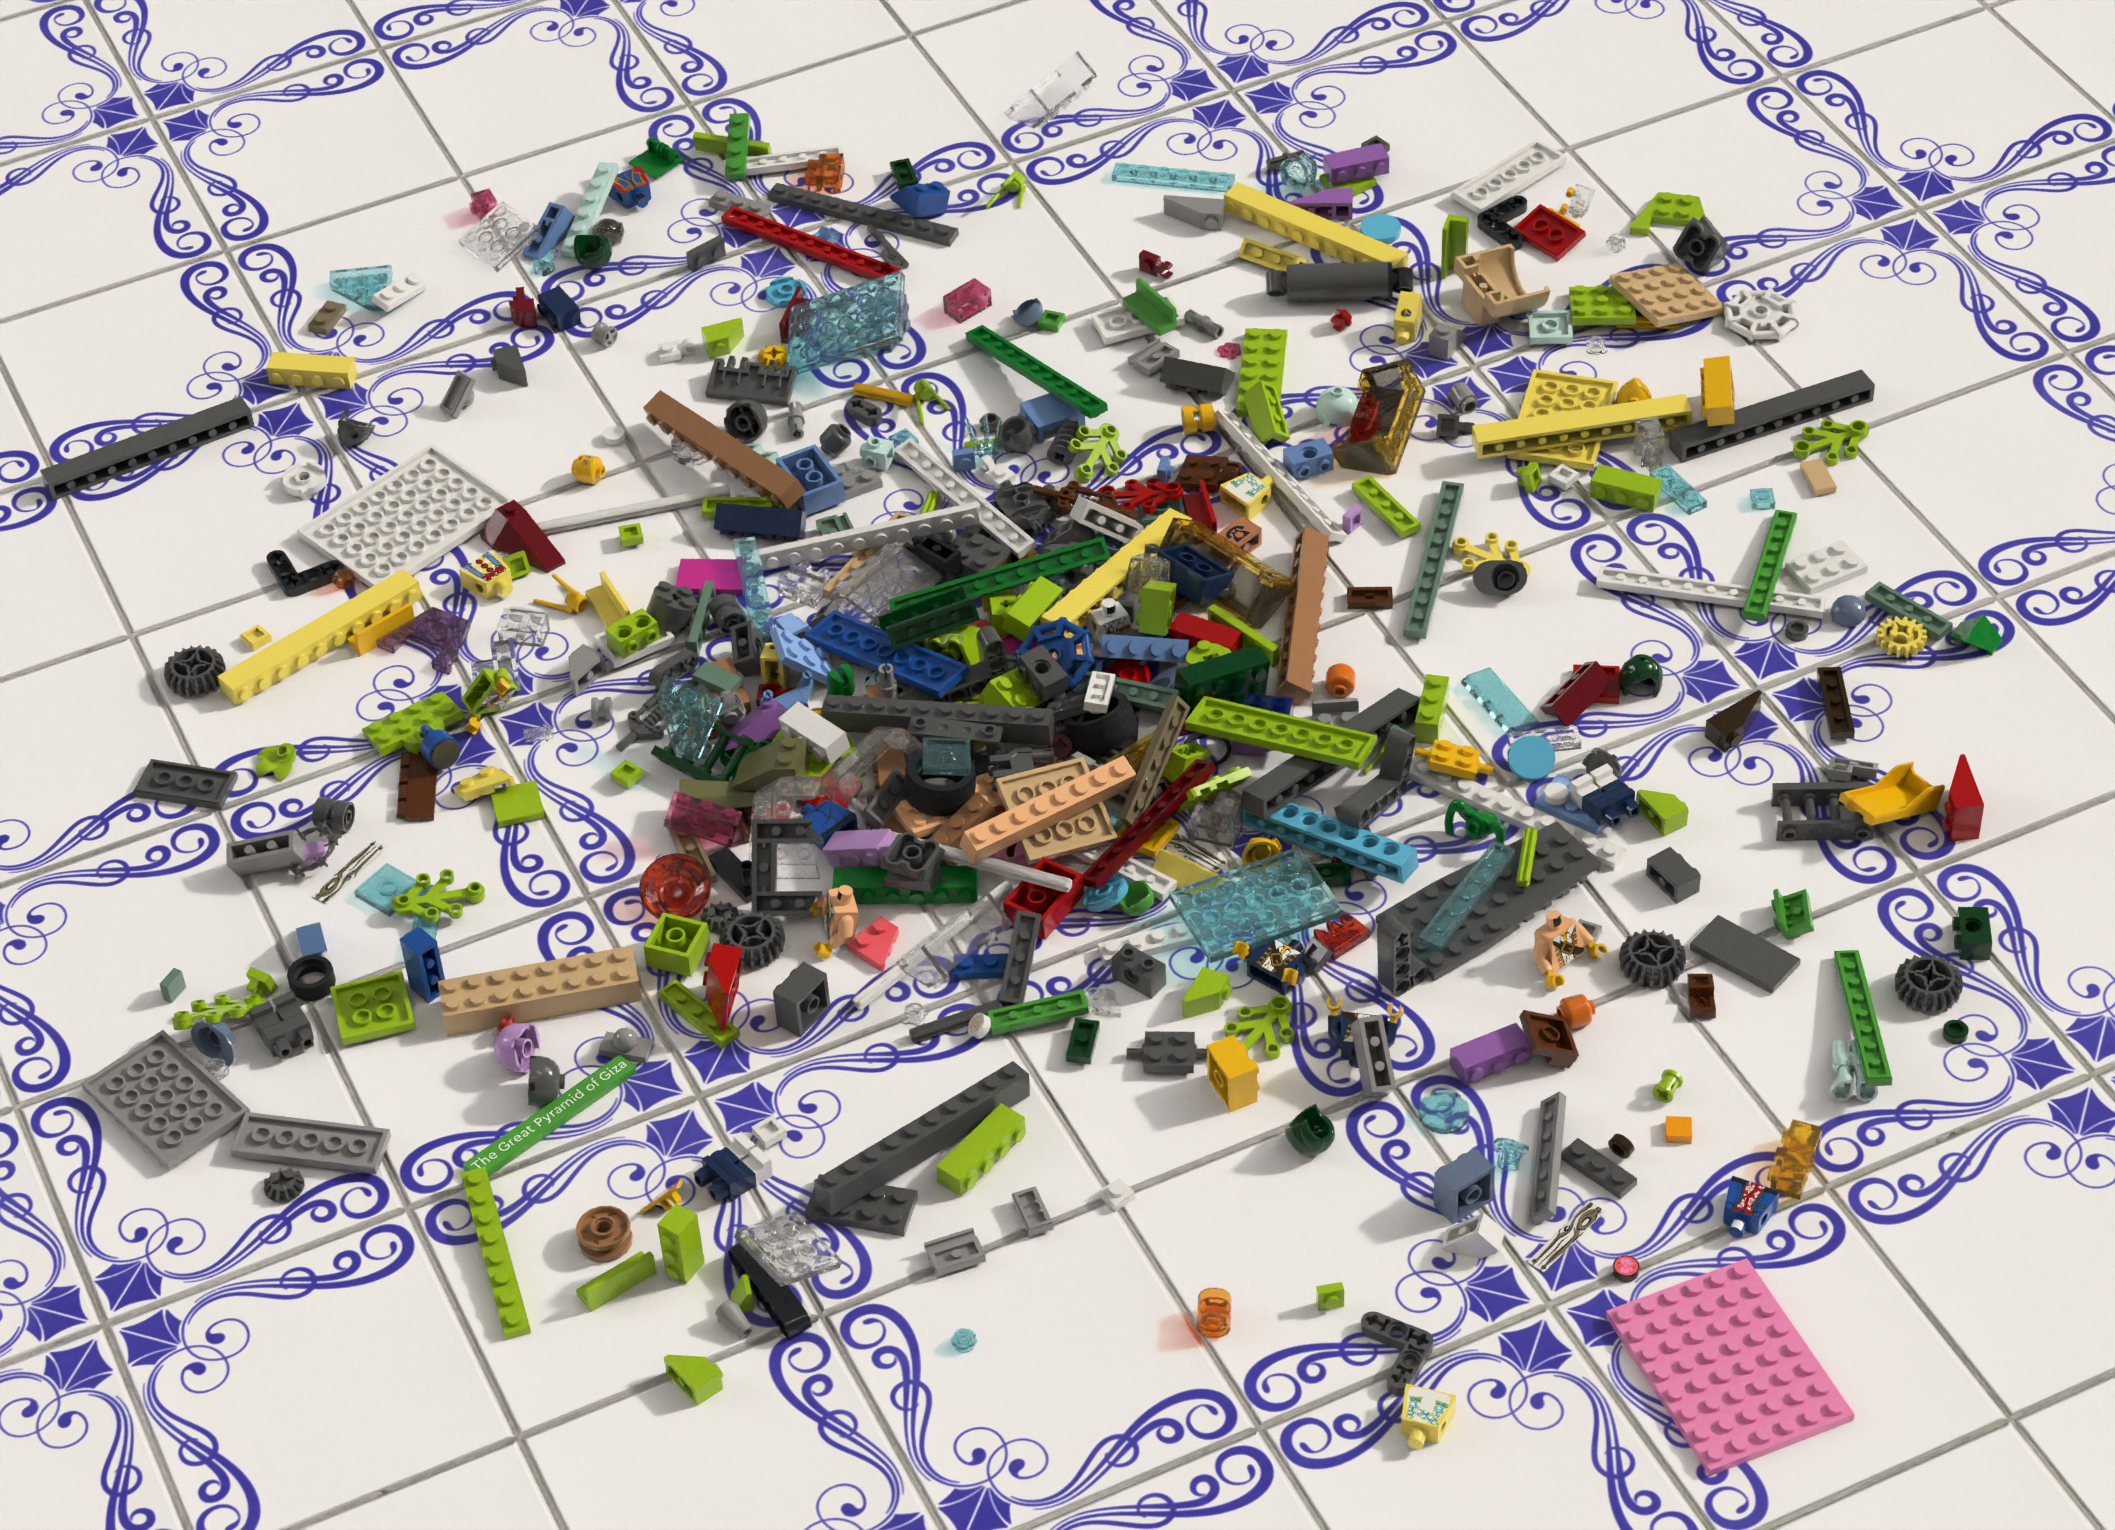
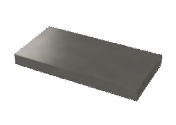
(186, 784)
(1745, 954)

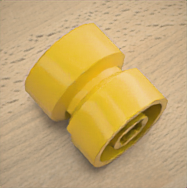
(1205, 420)

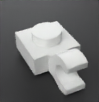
(673, 350)
(996, 474)

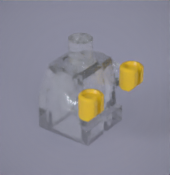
(1580, 201)

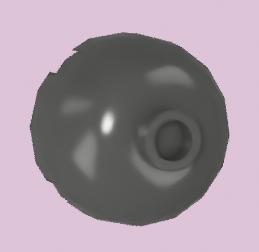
(746, 420)
(544, 1081)

